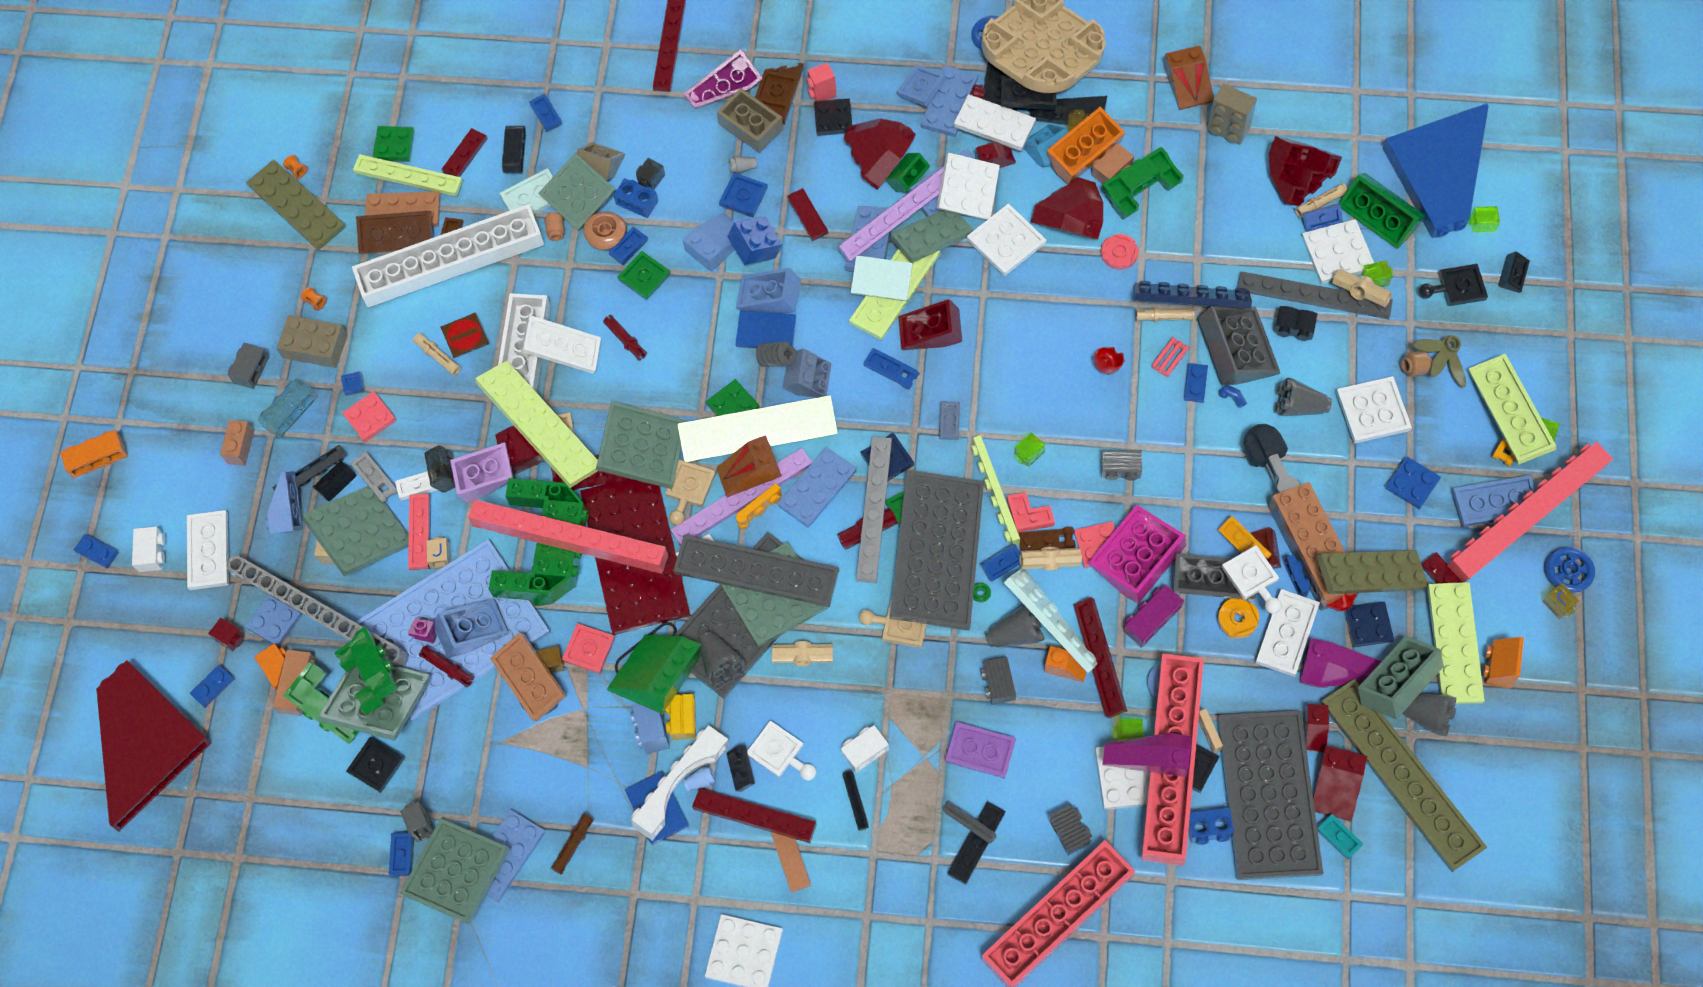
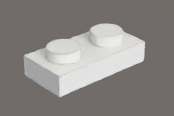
(414, 485)

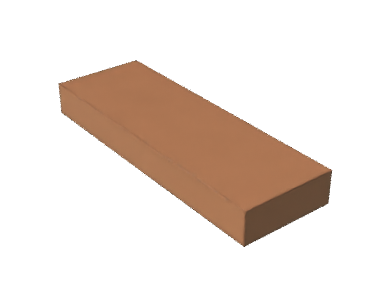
(791, 862)

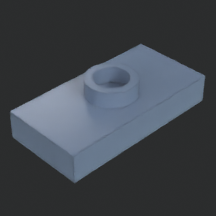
(949, 420)

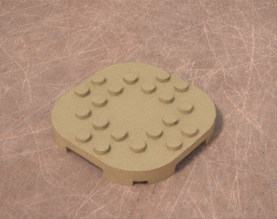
(1043, 44)

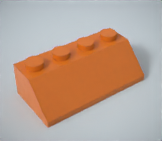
(1084, 145)

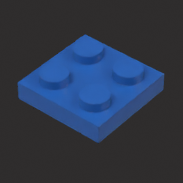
(743, 194)
(1413, 482)

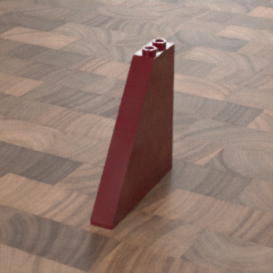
(142, 742)

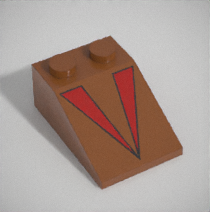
(1189, 77)
(748, 467)

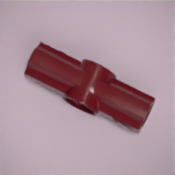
(852, 535)

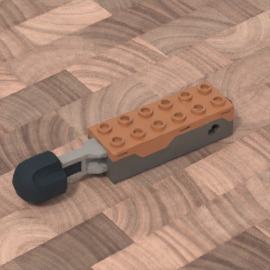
(1297, 514)

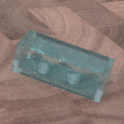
(287, 408)

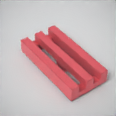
(1173, 341)

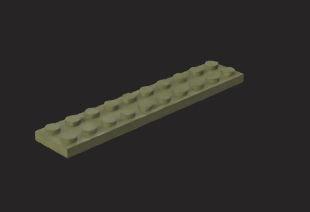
(1405, 777)

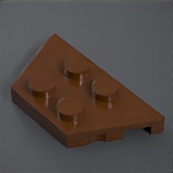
(779, 88)

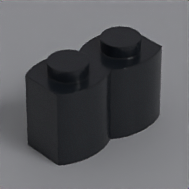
(1295, 323)

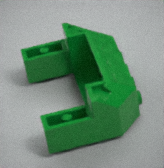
(553, 568)

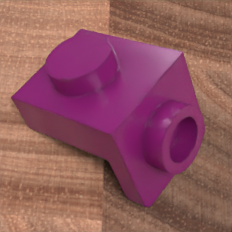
(423, 630)

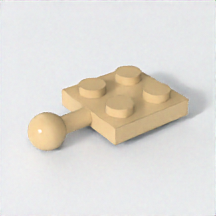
(690, 487)
(896, 631)

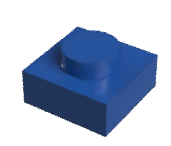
(352, 383)

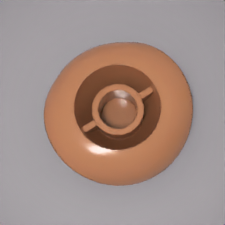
(604, 230)

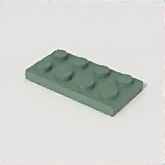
(931, 234)

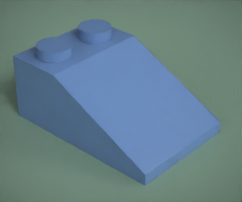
(709, 241)
(769, 291)
(284, 508)
(469, 627)

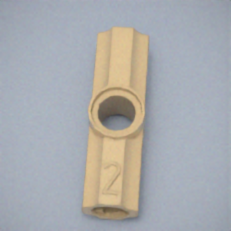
(1362, 288)
(1050, 558)
(802, 653)

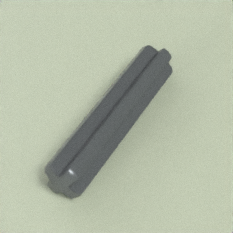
(969, 822)

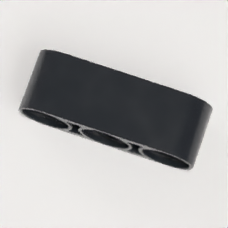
(513, 149)

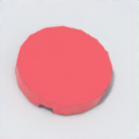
(1119, 251)

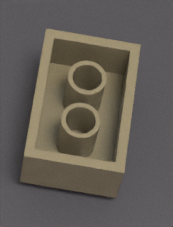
(1231, 114)
(750, 120)
(312, 341)

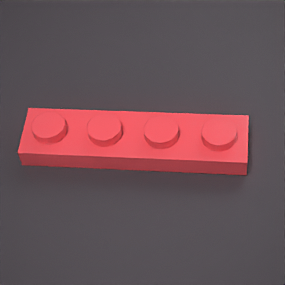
(418, 531)

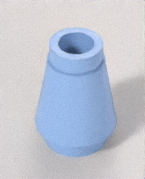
(702, 778)

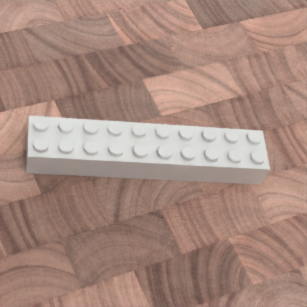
(447, 256)

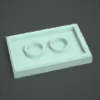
(527, 193)
(881, 278)

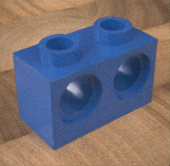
(633, 201)
(1208, 820)

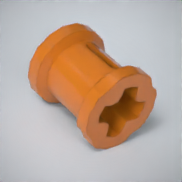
(295, 166)
(313, 298)

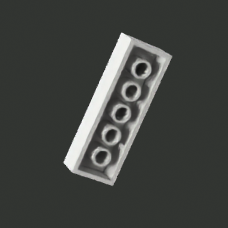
(518, 311)

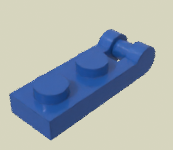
(891, 368)

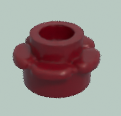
(977, 91)

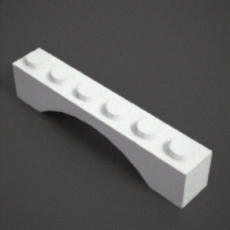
(705, 750)

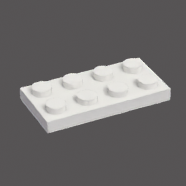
(994, 122)
(561, 344)
(207, 550)
(1288, 633)

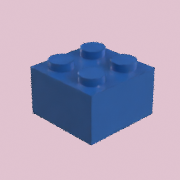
(754, 240)

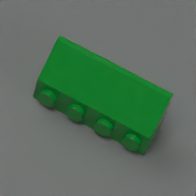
(1381, 210)

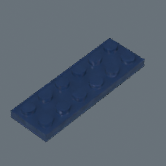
(1193, 295)

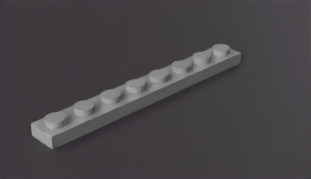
(874, 510)

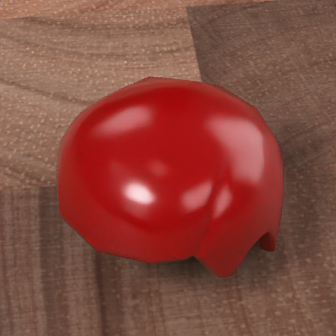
(1108, 360)

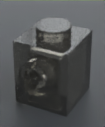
(650, 173)

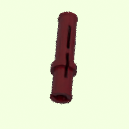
(630, 343)
(452, 670)

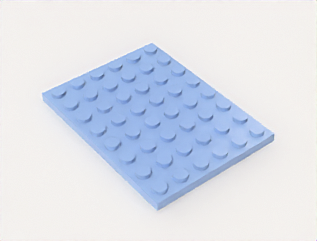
(453, 586)

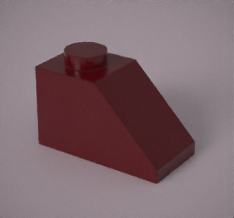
(995, 154)
(1316, 727)

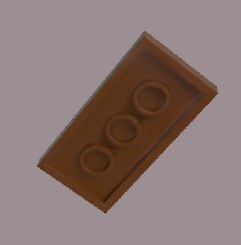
(392, 231)

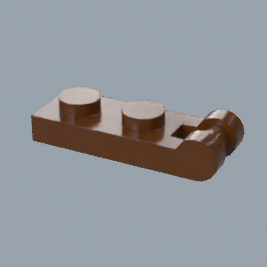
(1047, 538)

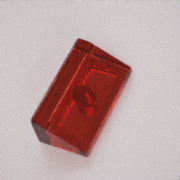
(1268, 539)

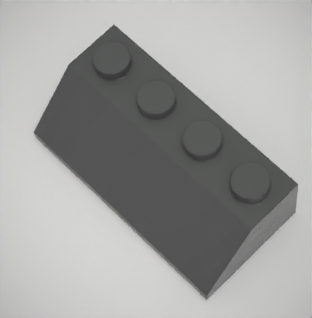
(1203, 577)

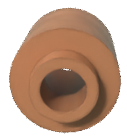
(554, 226)

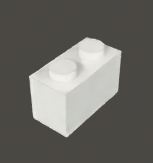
(148, 549)
(864, 748)

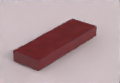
(807, 214)

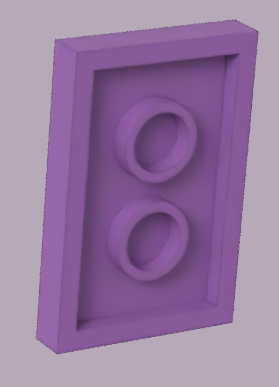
(980, 750)

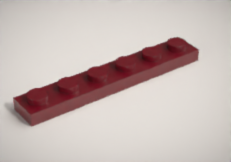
(669, 45)
(1104, 671)
(754, 815)

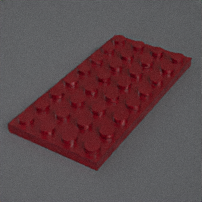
(632, 594)

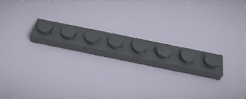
(1311, 295)

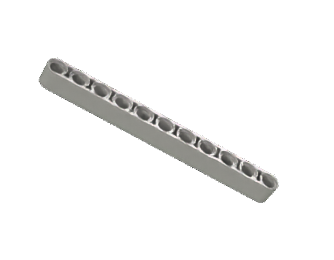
(308, 605)

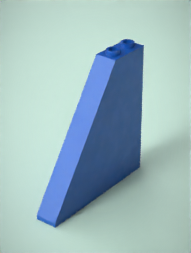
(1440, 167)

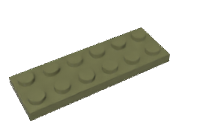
(296, 205)
(1372, 572)

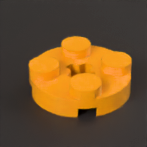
(1234, 628)

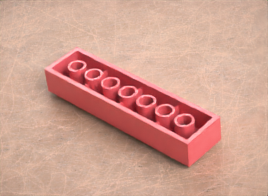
(1058, 915)

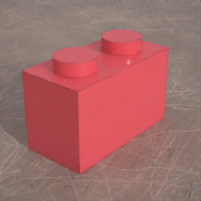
(821, 83)

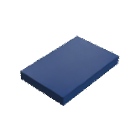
(764, 327)
(674, 817)

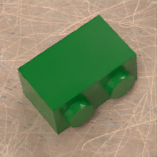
(907, 172)

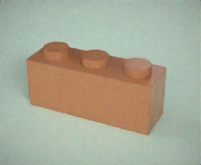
(293, 665)

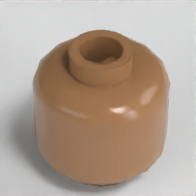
(1416, 363)

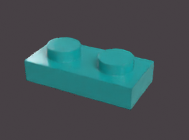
(1340, 836)

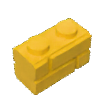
(682, 717)

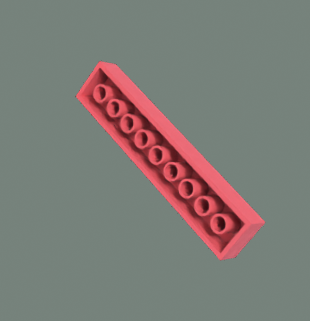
(1171, 795)

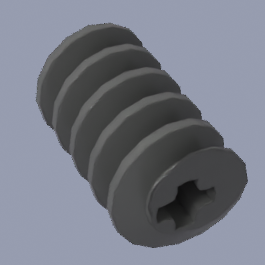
(776, 354)

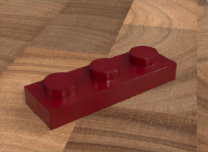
(464, 153)

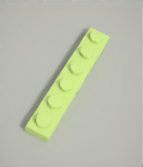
(407, 175)
(997, 499)

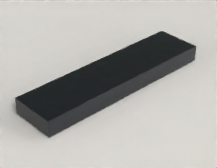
(974, 845)

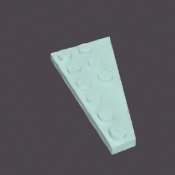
(1047, 613)

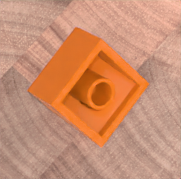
(1503, 662)

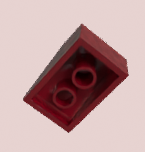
(931, 326)
(520, 451)
(1338, 782)

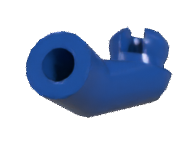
(1234, 393)

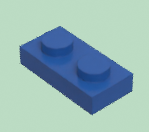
(545, 112)
(1322, 217)
(628, 245)
(1196, 382)
(96, 551)
(1001, 562)
(1294, 570)
(211, 686)
(400, 854)

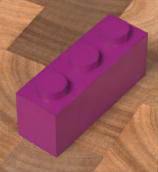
(1153, 615)

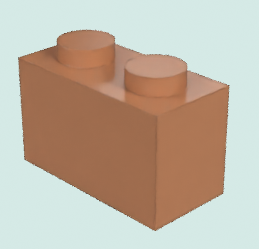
(1111, 163)
(237, 442)

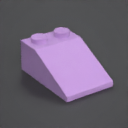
(481, 472)

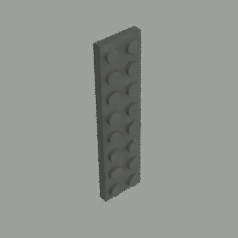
(756, 570)

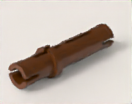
(569, 848)

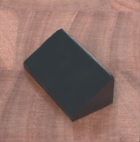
(1514, 272)
(334, 481)

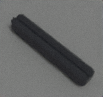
(855, 800)

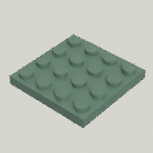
(640, 445)
(356, 530)
(767, 614)
(385, 721)
(454, 871)

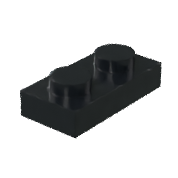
(740, 768)

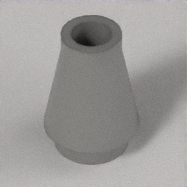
(740, 164)

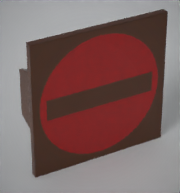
(464, 335)

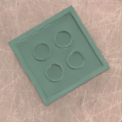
(577, 191)

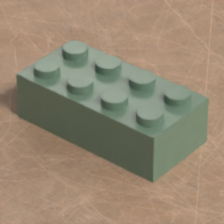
(1400, 677)

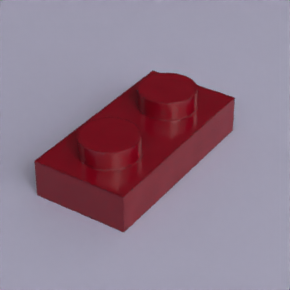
(1438, 570)

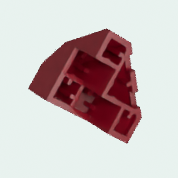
(878, 147)
(1299, 168)
(1072, 209)

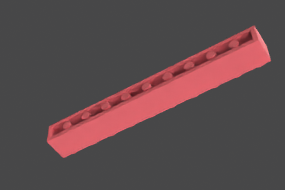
(1529, 512)
(568, 536)

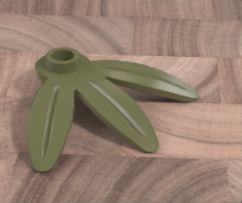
(1444, 354)

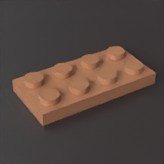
(404, 202)
(528, 677)

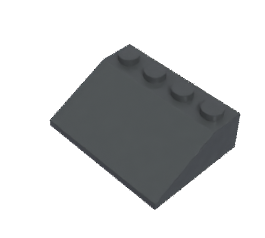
(1238, 344)

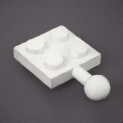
(1252, 574)
(777, 750)

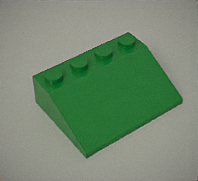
(656, 670)

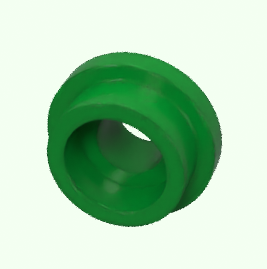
(981, 587)

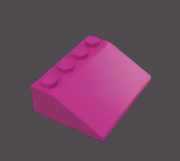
(1138, 553)

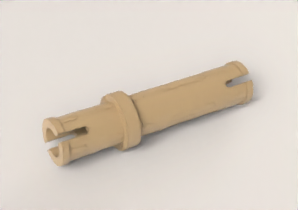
(1324, 199)
(1165, 314)
(431, 349)

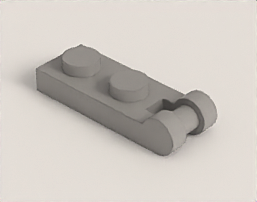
(373, 476)

